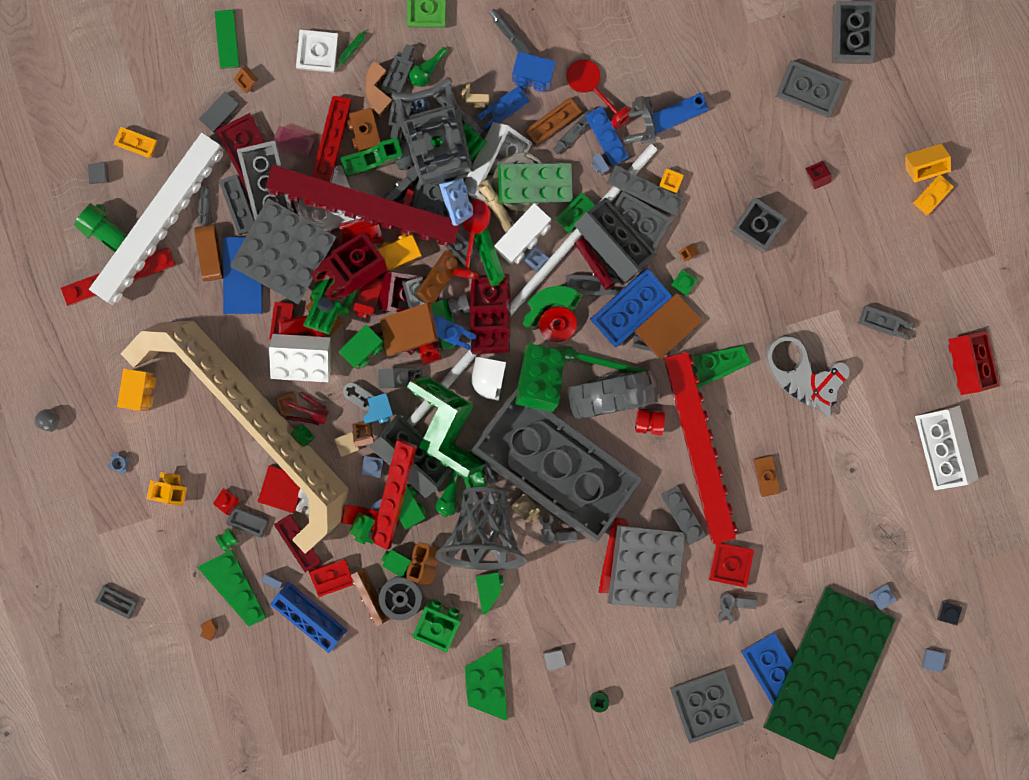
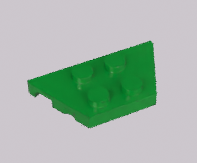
(486, 684)

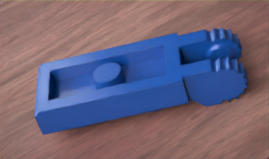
(504, 107)
(451, 332)

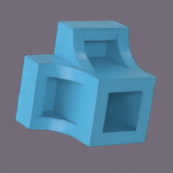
(378, 410)

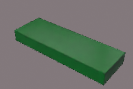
(227, 39)
(489, 257)

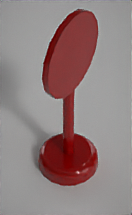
(584, 77)
(474, 225)

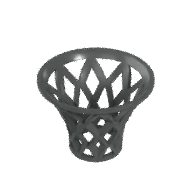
(498, 523)

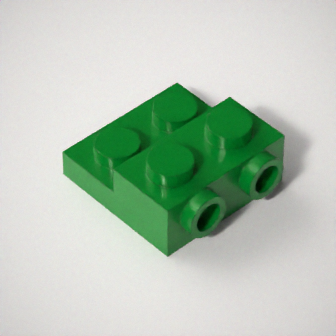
(438, 625)

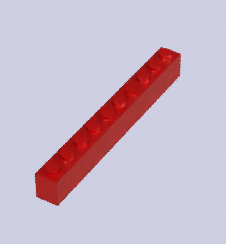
(699, 447)

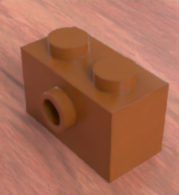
(364, 128)

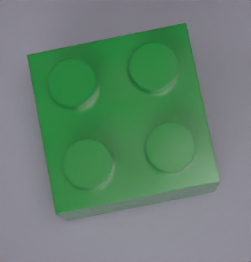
(362, 347)

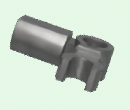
(562, 537)
(741, 601)

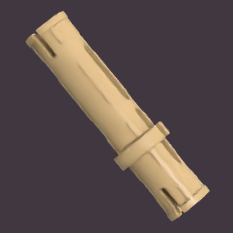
(492, 200)

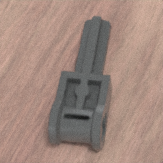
(394, 120)

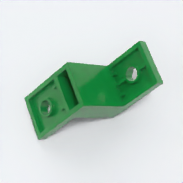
(446, 426)

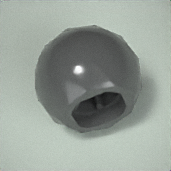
(47, 420)

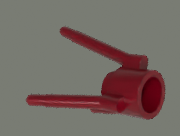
(318, 414)

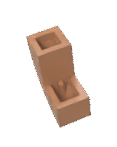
(377, 99)

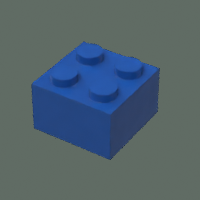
(533, 72)

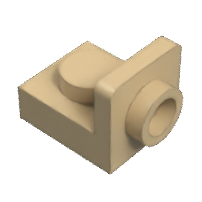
(526, 508)

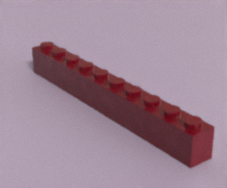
(361, 204)

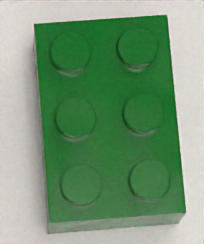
(540, 377)

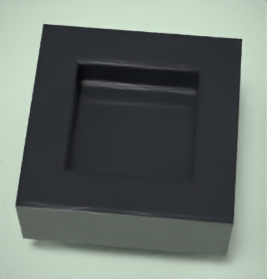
(949, 613)

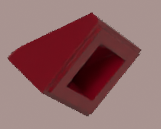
(818, 175)

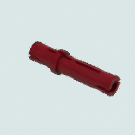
(598, 269)

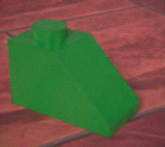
(489, 589)

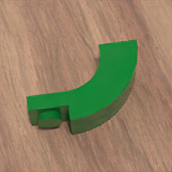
(373, 158)
(550, 298)

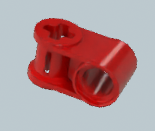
(429, 353)

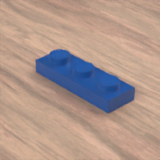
(606, 136)

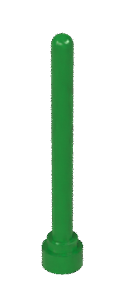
(571, 354)

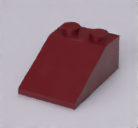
(393, 293)

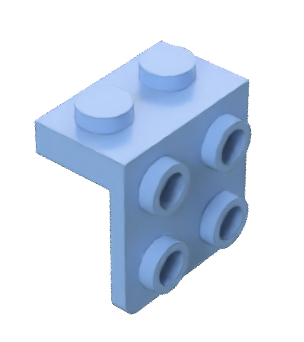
(456, 200)

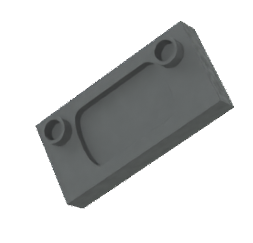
(556, 467)

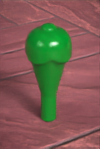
(421, 74)
(447, 503)

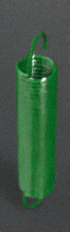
(351, 48)

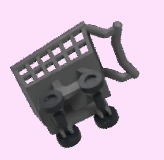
(435, 162)

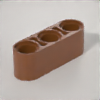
(209, 252)

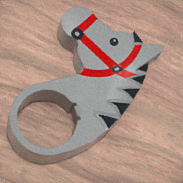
(809, 388)

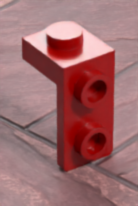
(368, 298)
(296, 327)

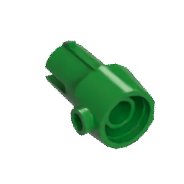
(94, 223)

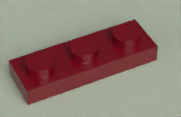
(288, 530)

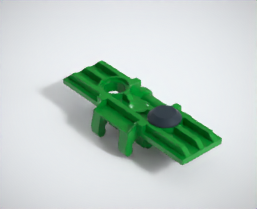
(324, 312)

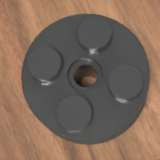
(400, 609)

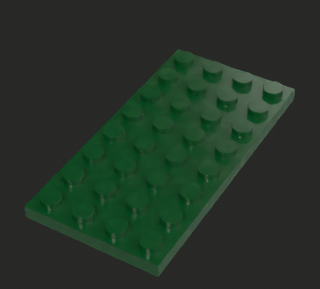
(829, 673)

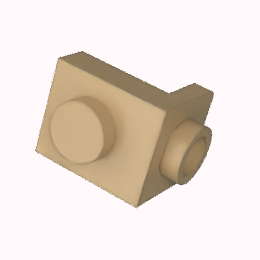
(476, 100)

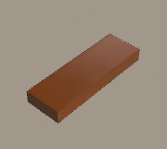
(553, 121)

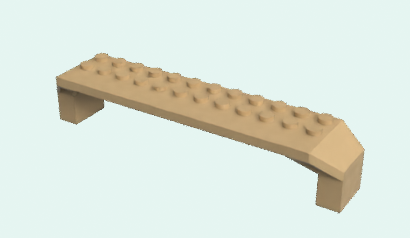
(321, 485)

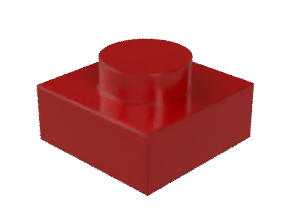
(226, 501)

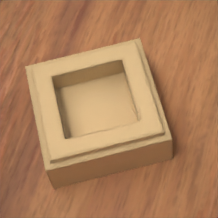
(345, 444)

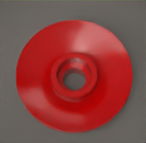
(560, 331)

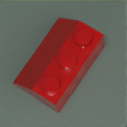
(973, 363)

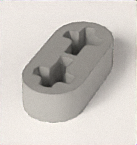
(356, 400)

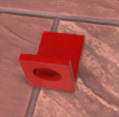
(350, 513)

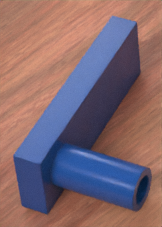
(679, 112)

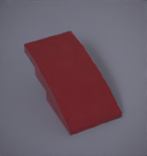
(490, 316)

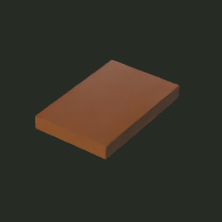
(668, 326)
(408, 329)

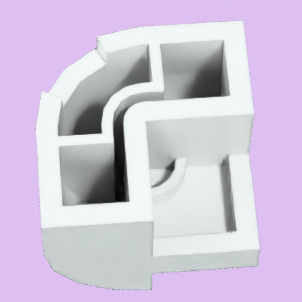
(488, 377)

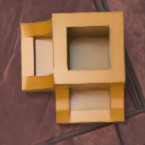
(167, 489)

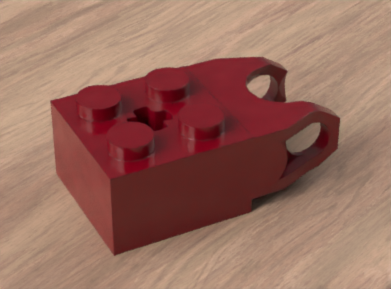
(350, 267)

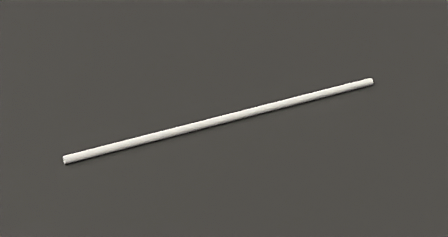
(532, 285)

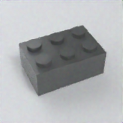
(853, 32)

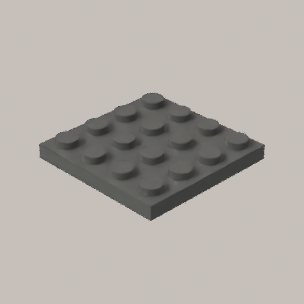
(282, 251)
(646, 567)

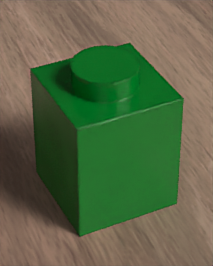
(396, 562)

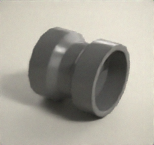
(458, 305)

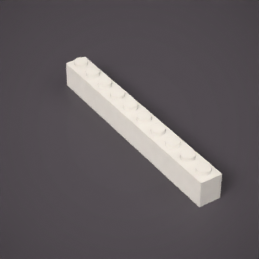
(156, 219)

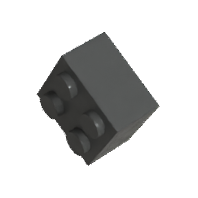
(758, 225)

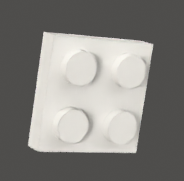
(317, 51)

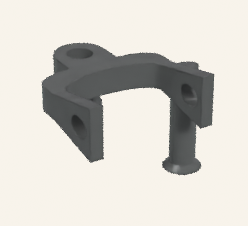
(643, 106)

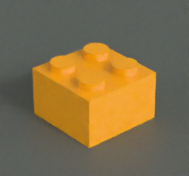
(136, 390)

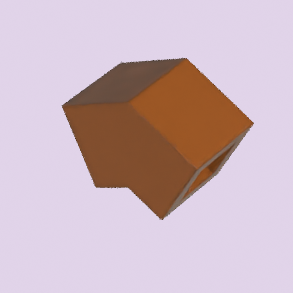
(688, 252)
(209, 629)

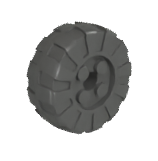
(613, 394)

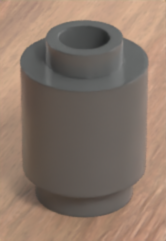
(406, 161)

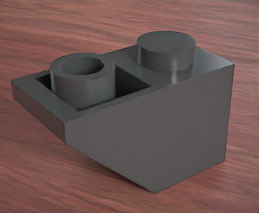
(397, 377)

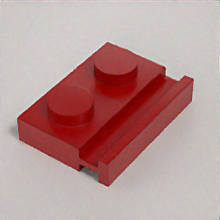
(354, 227)
(331, 577)

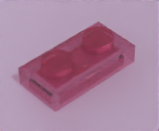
(294, 141)

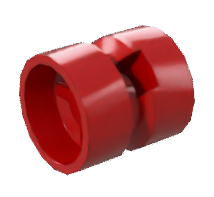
(650, 422)

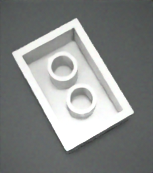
(523, 234)
(300, 358)

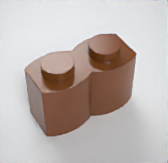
(424, 564)

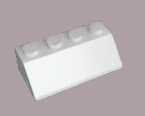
(500, 143)
(947, 448)

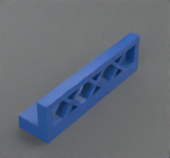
(310, 615)

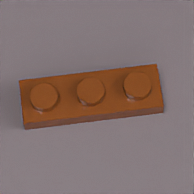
(438, 277)
(369, 597)

